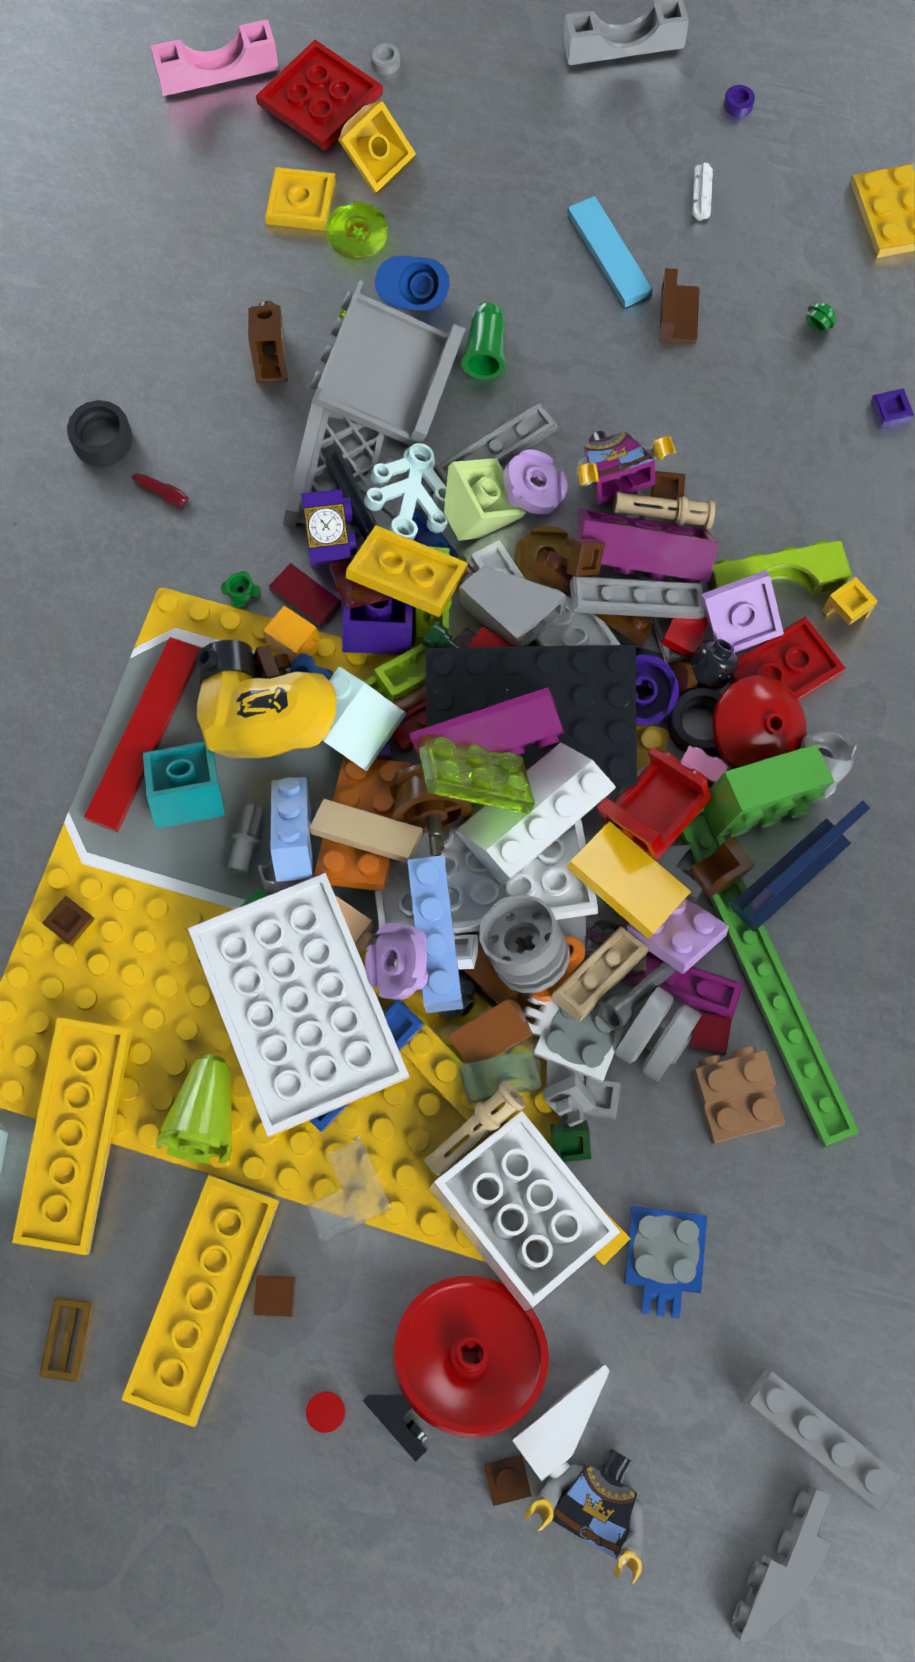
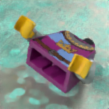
(620, 464)

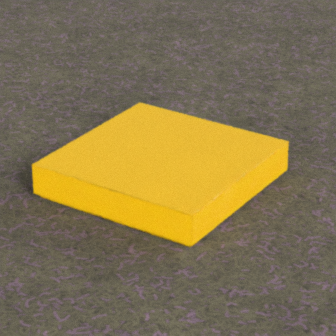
(300, 198)

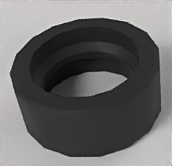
(94, 412)
(694, 697)

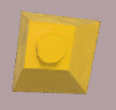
(375, 144)

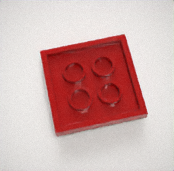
(318, 94)

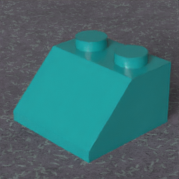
(182, 785)

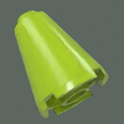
(201, 1114)

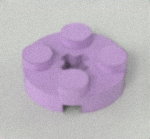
(524, 493)
(410, 974)

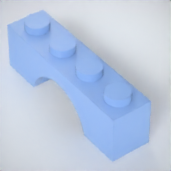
(434, 918)

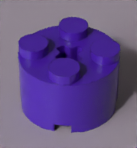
(662, 683)

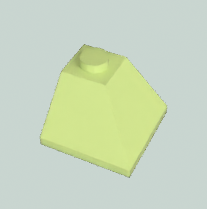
(477, 499)

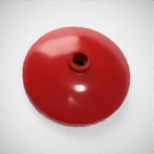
(744, 718)

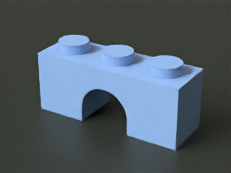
(290, 829)

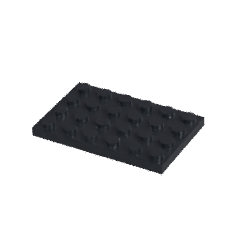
(588, 684)

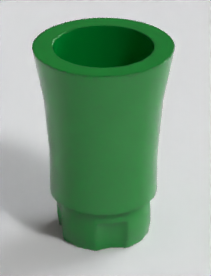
(485, 344)

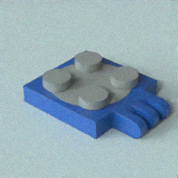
(665, 1256)

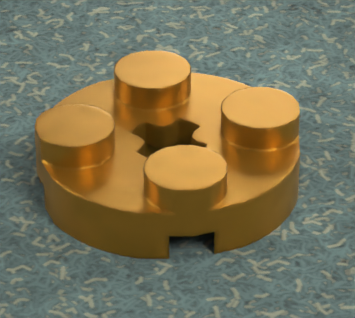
(532, 545)

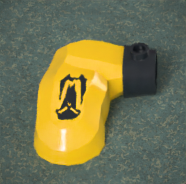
(259, 715)

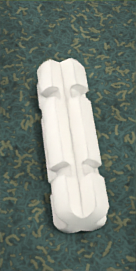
(702, 191)

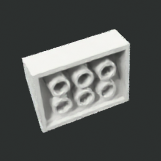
(524, 1211)

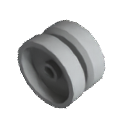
(658, 1034)

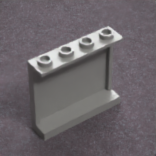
(385, 368)

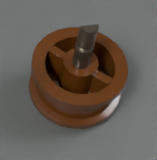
(424, 809)

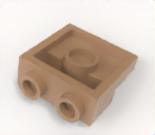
(738, 1094)

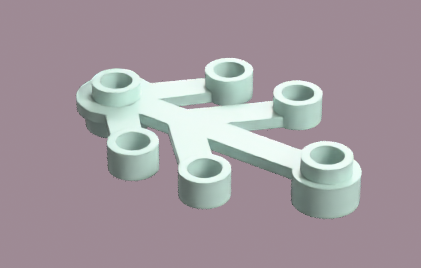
(419, 462)

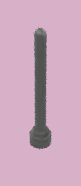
(619, 1010)

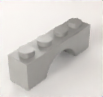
(657, 30)
(823, 1440)

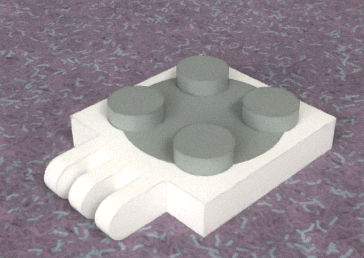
(576, 1045)

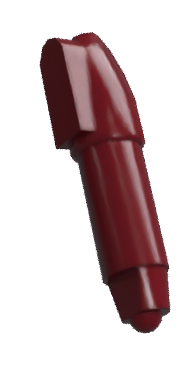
(168, 492)

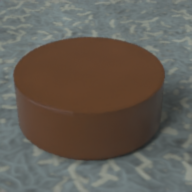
(685, 676)

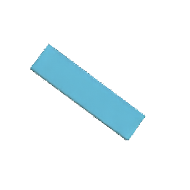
(609, 251)

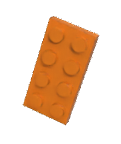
(368, 792)

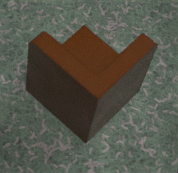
(722, 868)

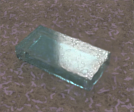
(484, 1076)

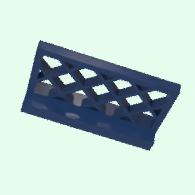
(795, 870)

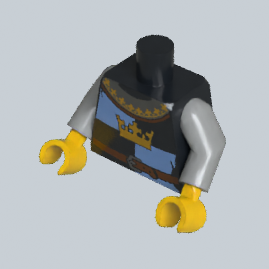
(597, 1509)

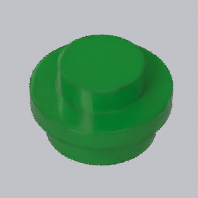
(821, 316)

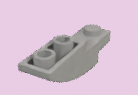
(781, 1584)

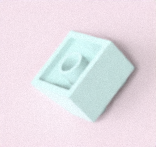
(362, 720)

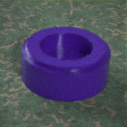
(739, 100)

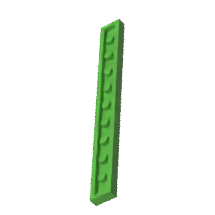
(777, 1002)

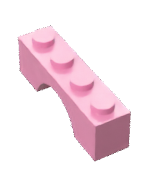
(247, 54)

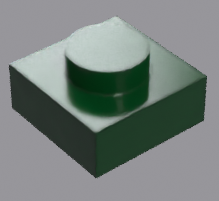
(571, 1142)

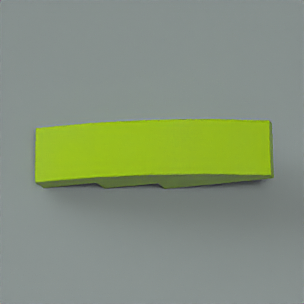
(400, 675)

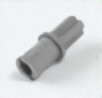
(245, 839)

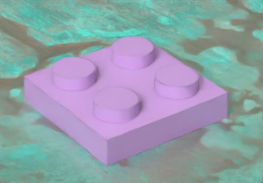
(743, 611)
(684, 936)

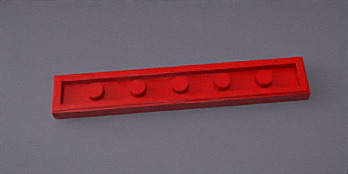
(142, 734)

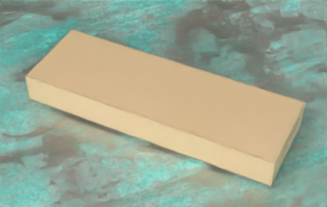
(366, 831)
(599, 974)

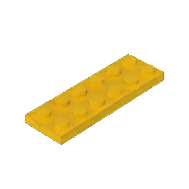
(72, 1136)
(200, 1301)

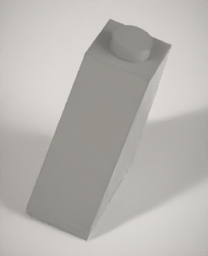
(511, 605)

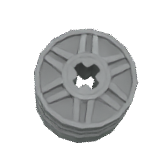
(524, 943)

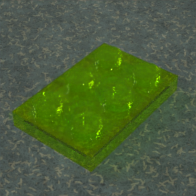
(475, 774)

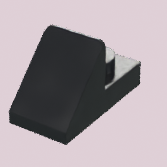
(390, 1411)

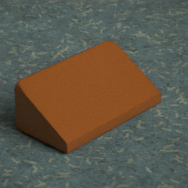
(491, 1032)

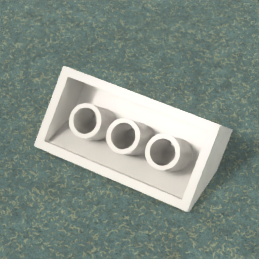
(563, 791)

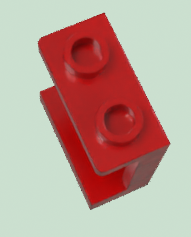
(659, 805)

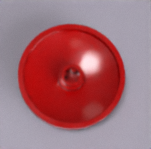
(470, 1357)

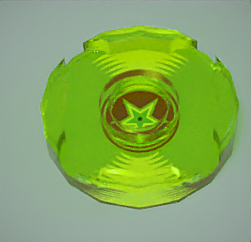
(357, 230)

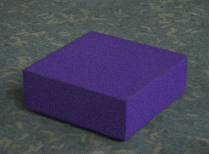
(892, 408)

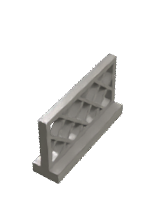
(311, 453)

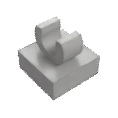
(570, 1099)

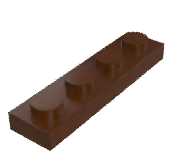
(551, 569)

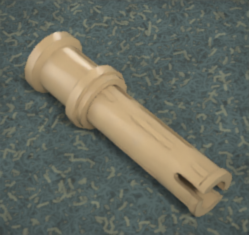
(682, 506)
(485, 1114)

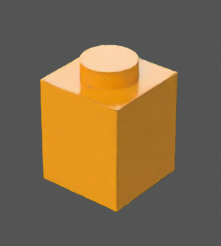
(291, 634)

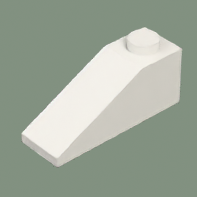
(556, 1432)

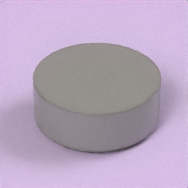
(385, 58)

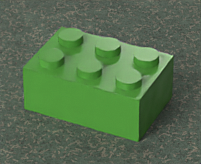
(768, 791)

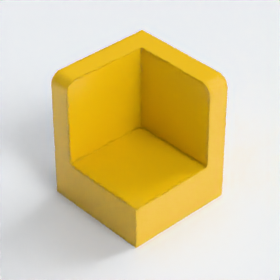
(851, 602)

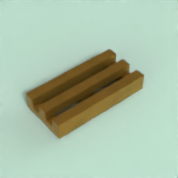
(81, 1342)

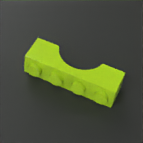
(817, 568)

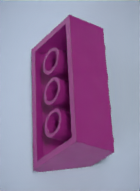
(650, 546)
(504, 725)

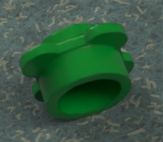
(236, 581)

